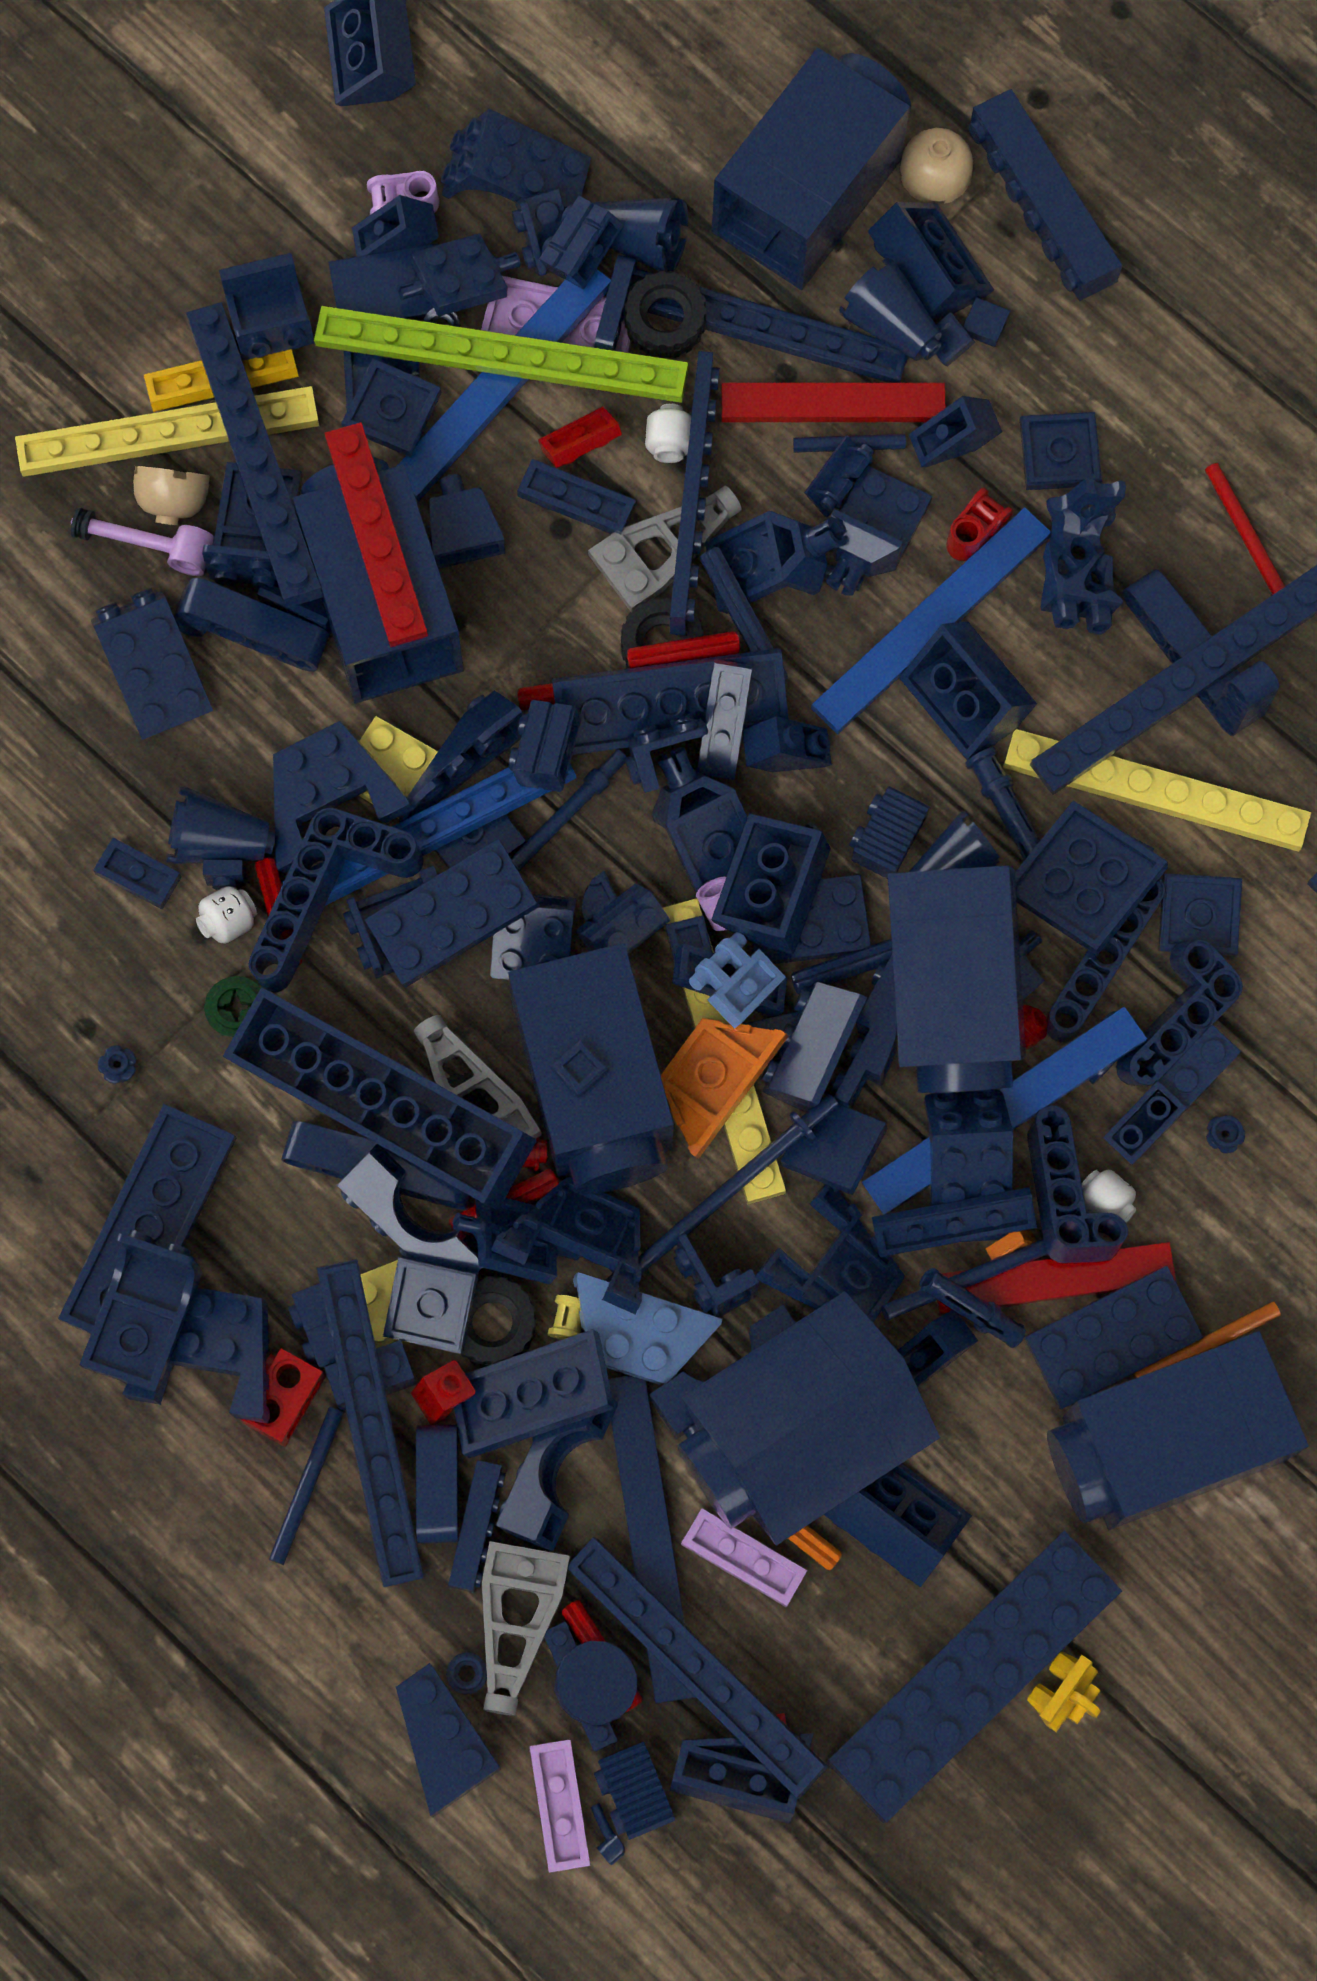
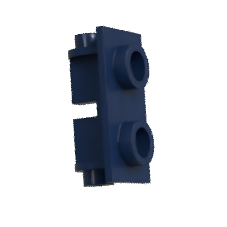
(838, 475)

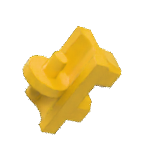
(1076, 1679)

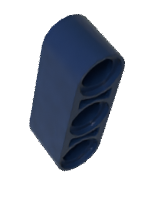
(437, 1484)

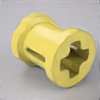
(567, 1318)

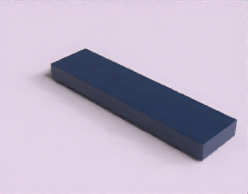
(954, 1222)

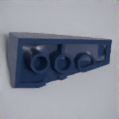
(476, 741)

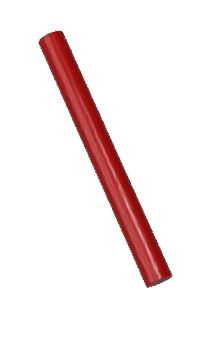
(1244, 528)

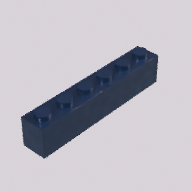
(1044, 195)

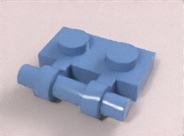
(746, 988)

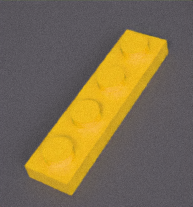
(190, 383)

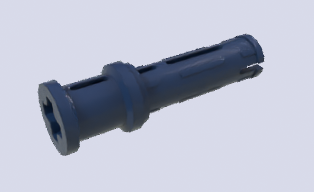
(998, 788)

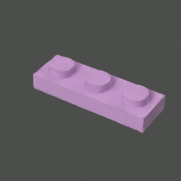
(744, 1557)
(559, 1806)

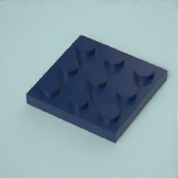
(1086, 877)

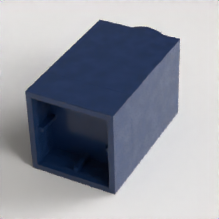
(812, 164)
(348, 597)
(957, 977)
(624, 1121)
(804, 1421)
(1175, 1433)

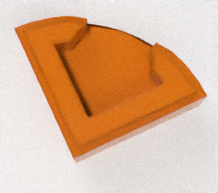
(1010, 1243)

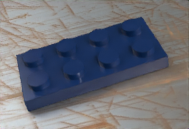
(452, 913)
(1113, 1337)
(534, 1394)

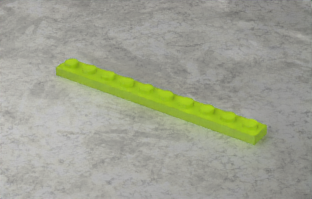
(501, 354)

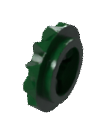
(222, 996)

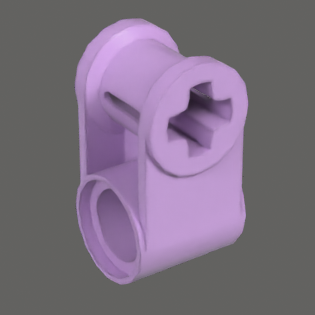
(402, 184)

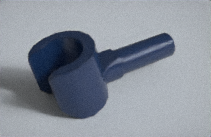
(612, 1847)

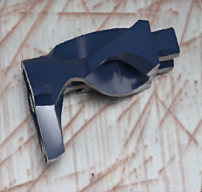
(1068, 580)

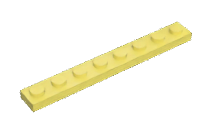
(155, 433)
(1174, 795)
(746, 1125)

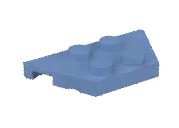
(646, 1344)

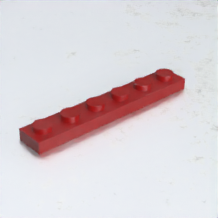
(376, 535)

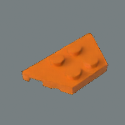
(714, 1076)

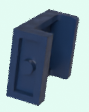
(266, 306)
(371, 952)

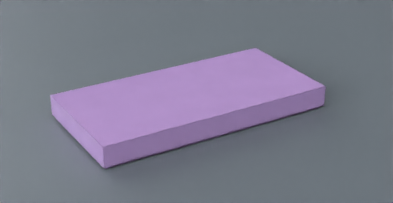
(523, 301)

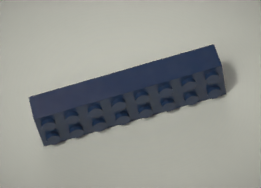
(380, 1099)
(973, 1677)

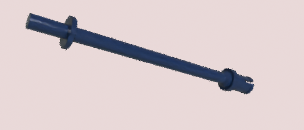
(801, 1127)

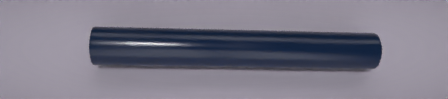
(830, 443)

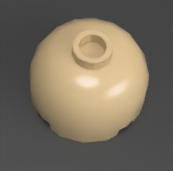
(936, 166)
(169, 493)

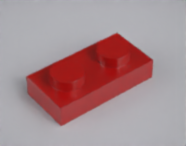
(580, 437)

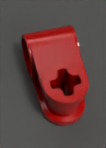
(980, 521)

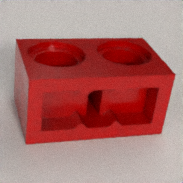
(291, 1401)

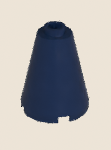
(650, 230)
(892, 312)
(215, 831)
(958, 848)

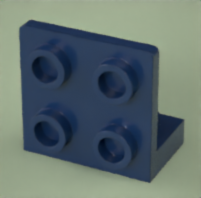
(536, 937)
(735, 1286)

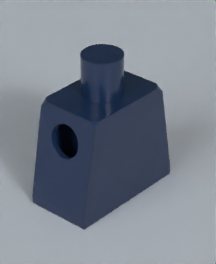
(463, 525)

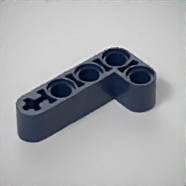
(249, 623)
(1175, 1018)
(1066, 1184)

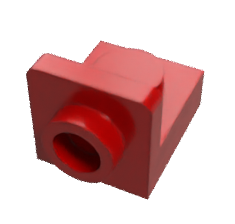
(442, 1391)

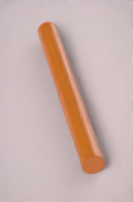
(1217, 1338)

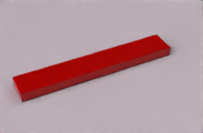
(831, 402)
(1055, 1280)

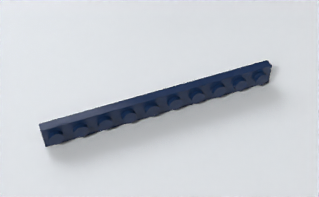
(254, 456)
(1178, 684)

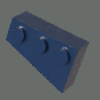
(443, 1741)
(732, 1777)

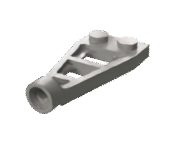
(625, 569)
(510, 1104)
(525, 1571)

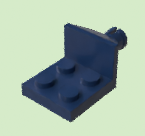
(878, 527)
(777, 554)
(700, 818)

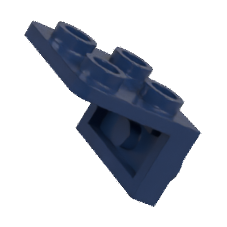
(649, 738)

